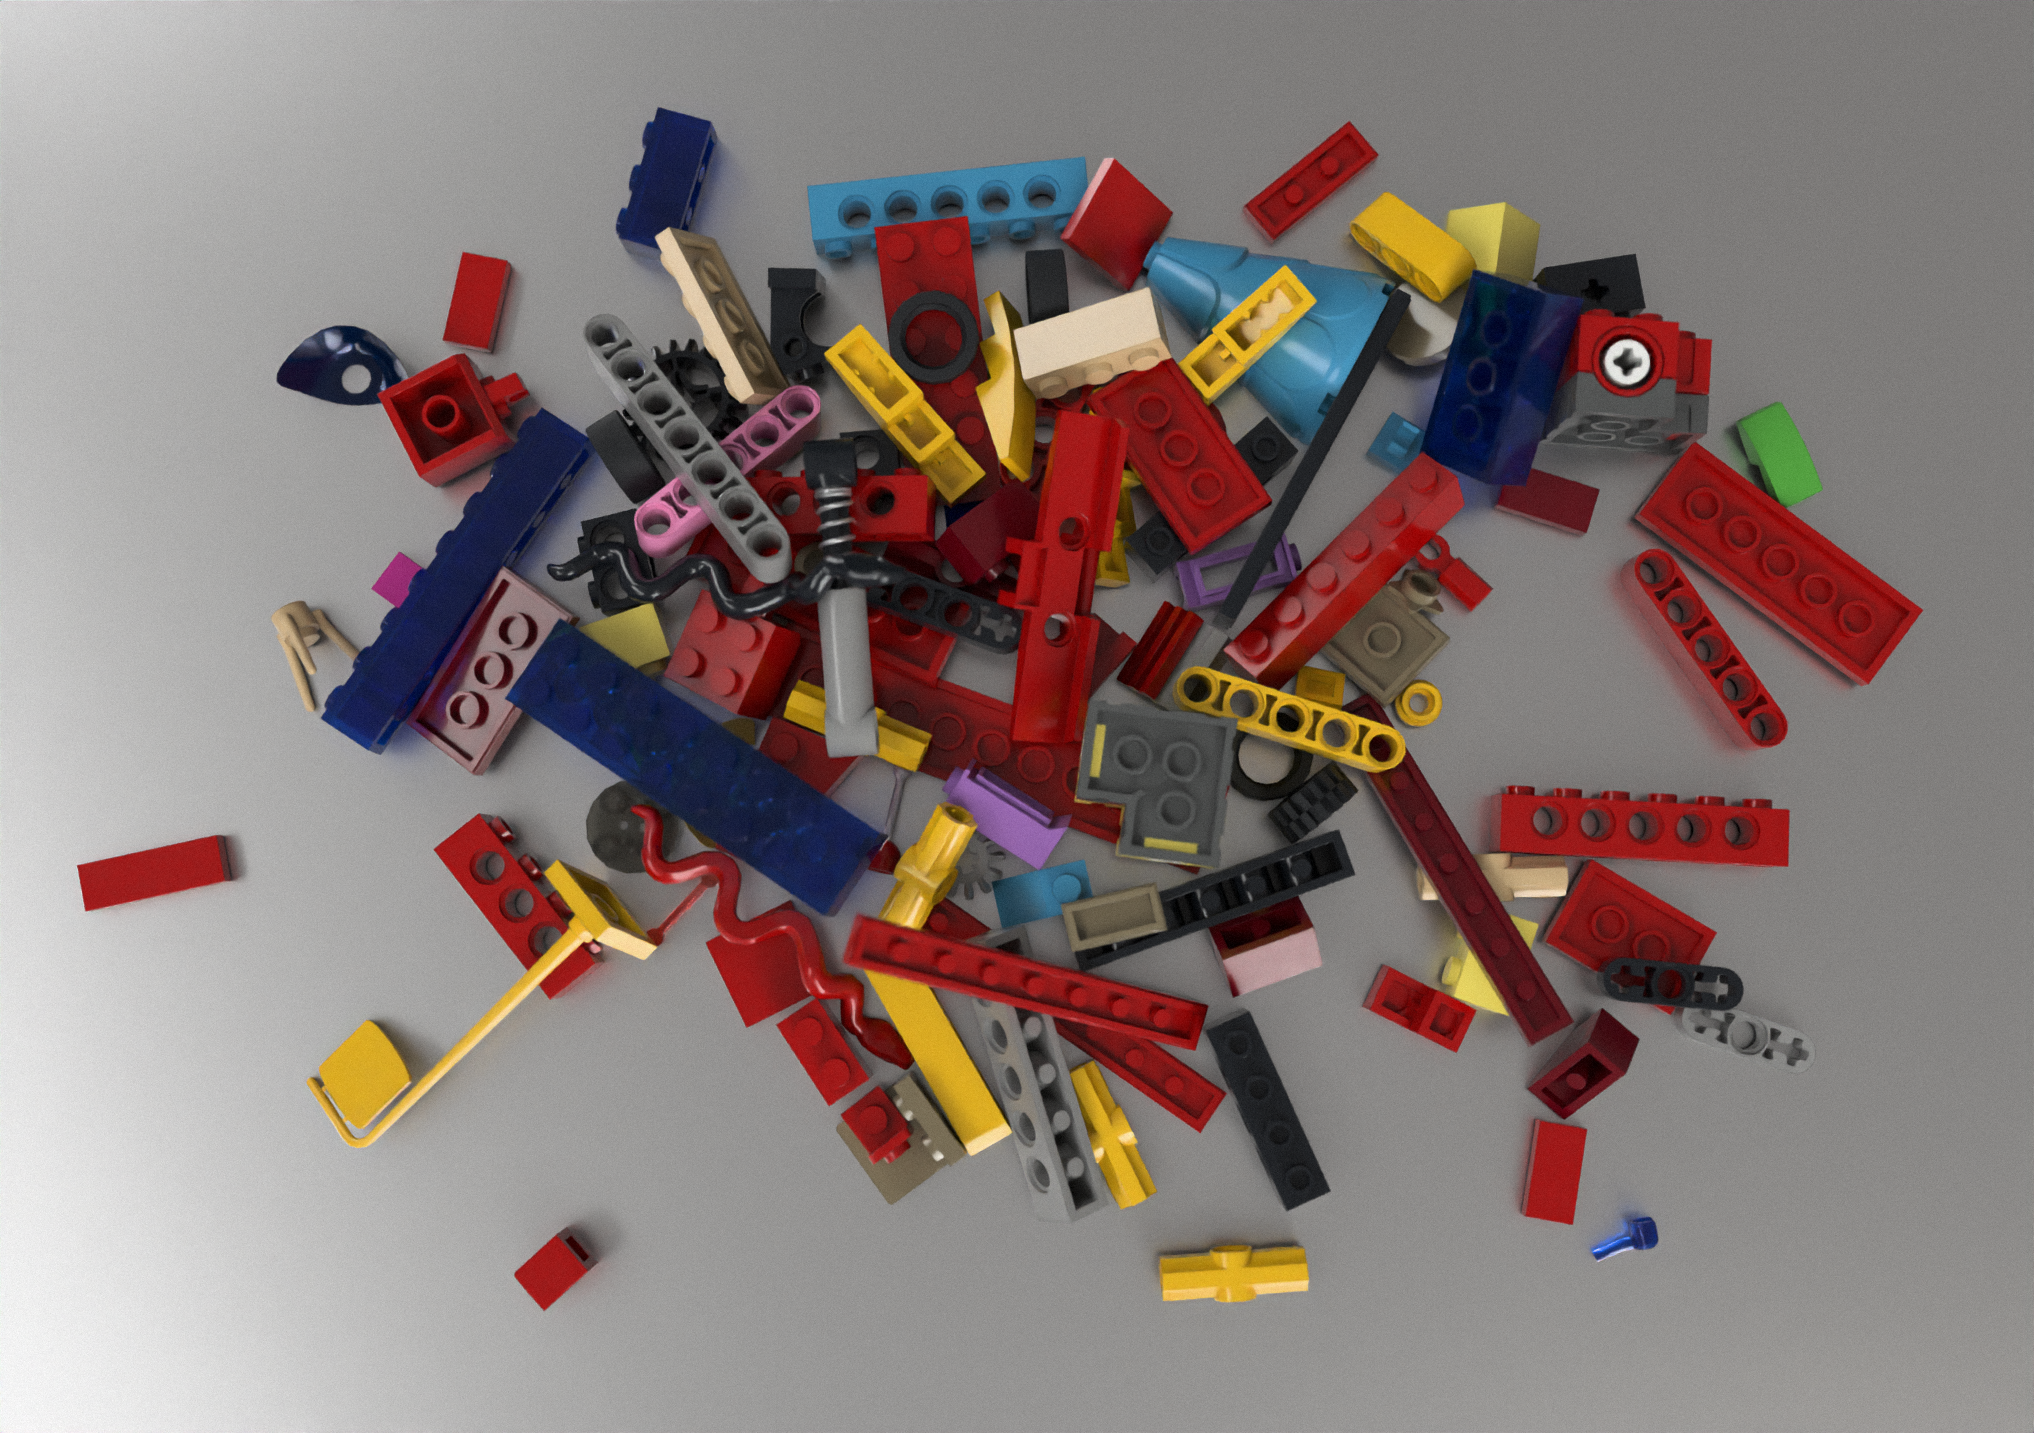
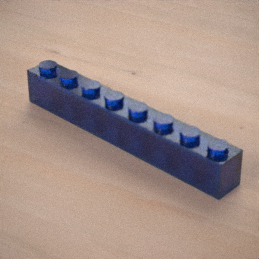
(443, 597)

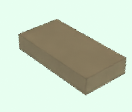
(1114, 917)

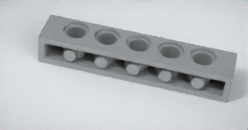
(1039, 1099)

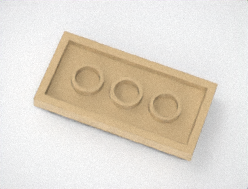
(724, 316)

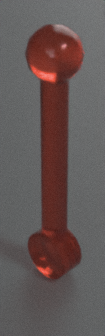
(658, 934)

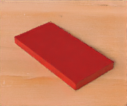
(1182, 454)

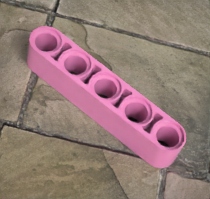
(769, 422)

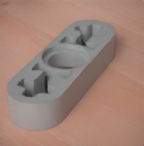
(1772, 1058)

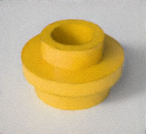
(1432, 700)

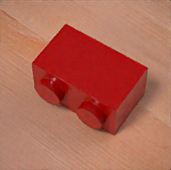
(825, 1050)

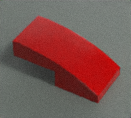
(1419, 1008)

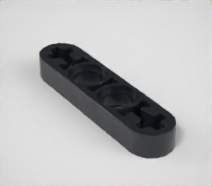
(938, 601)

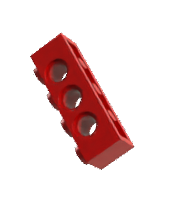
(908, 521)
(466, 858)

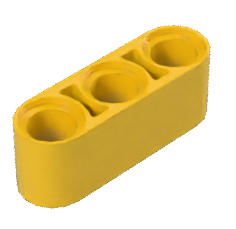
(1413, 247)

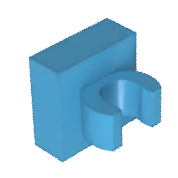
(1397, 443)

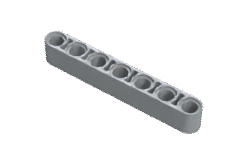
(691, 466)

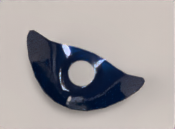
(322, 359)

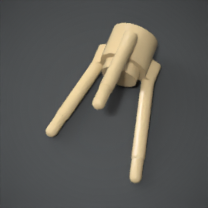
(297, 631)

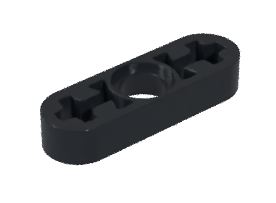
(1704, 974)

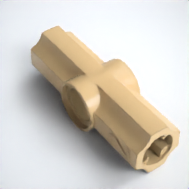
(1514, 876)

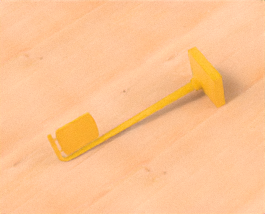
(371, 1072)

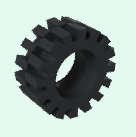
(1313, 802)

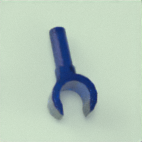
(1642, 1237)

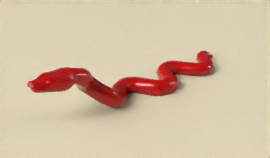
(872, 1033)

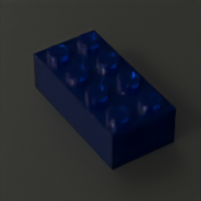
(1500, 377)

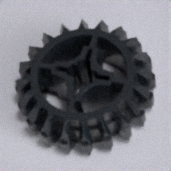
(704, 398)

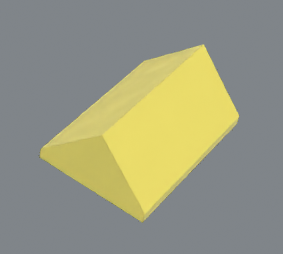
(1497, 238)

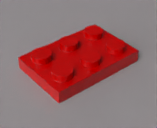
(1616, 918)

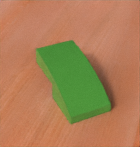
(1780, 453)

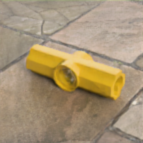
(898, 742)
(928, 866)
(1111, 1137)
(1233, 1273)

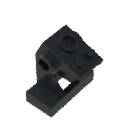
(791, 296)

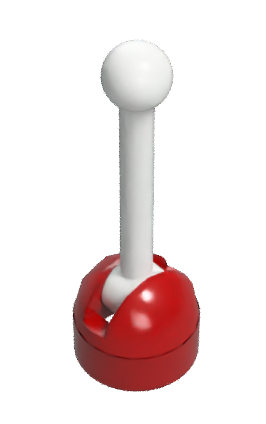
(889, 854)

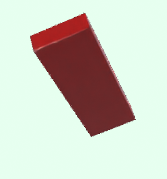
(1310, 182)
(154, 873)

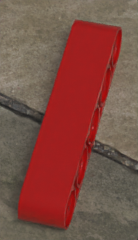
(1725, 658)

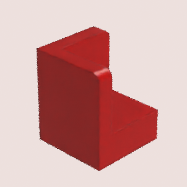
(555, 1268)

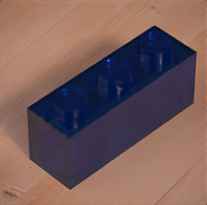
(667, 180)

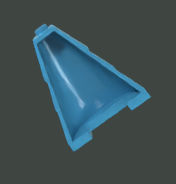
(1312, 360)

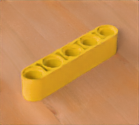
(1311, 718)
(943, 1061)

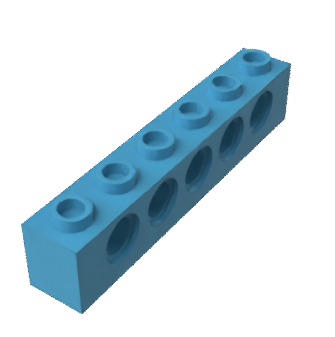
(926, 193)

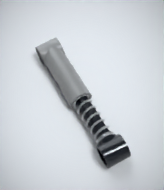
(842, 611)

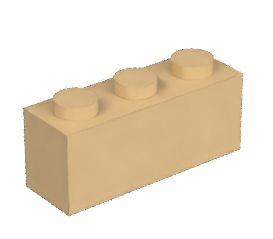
(1092, 344)

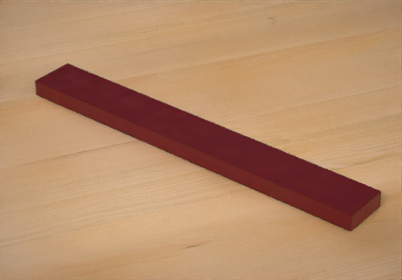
(1463, 888)

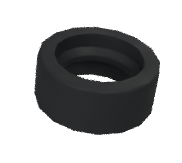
(1046, 284)
(933, 301)
(625, 457)
(1266, 792)

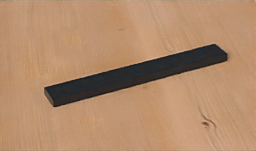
(1312, 460)

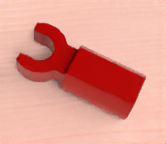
(1454, 574)

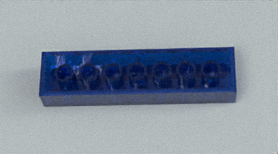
(697, 768)

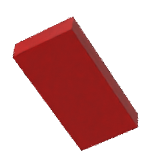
(477, 302)
(1554, 1171)

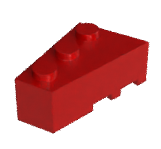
(806, 756)

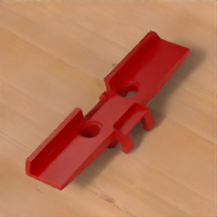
(1060, 577)

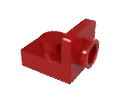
(879, 1126)

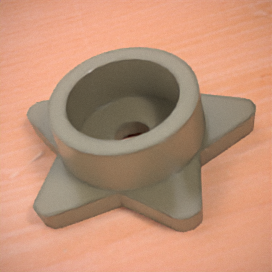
(1418, 591)

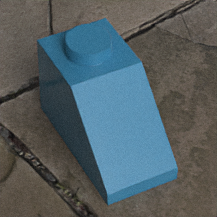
(1040, 893)

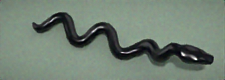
(855, 568)

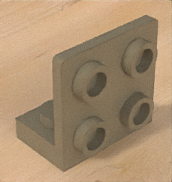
(932, 1142)

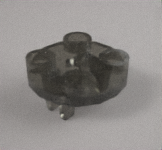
(619, 847)

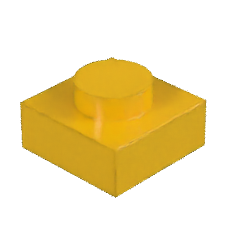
(1320, 686)

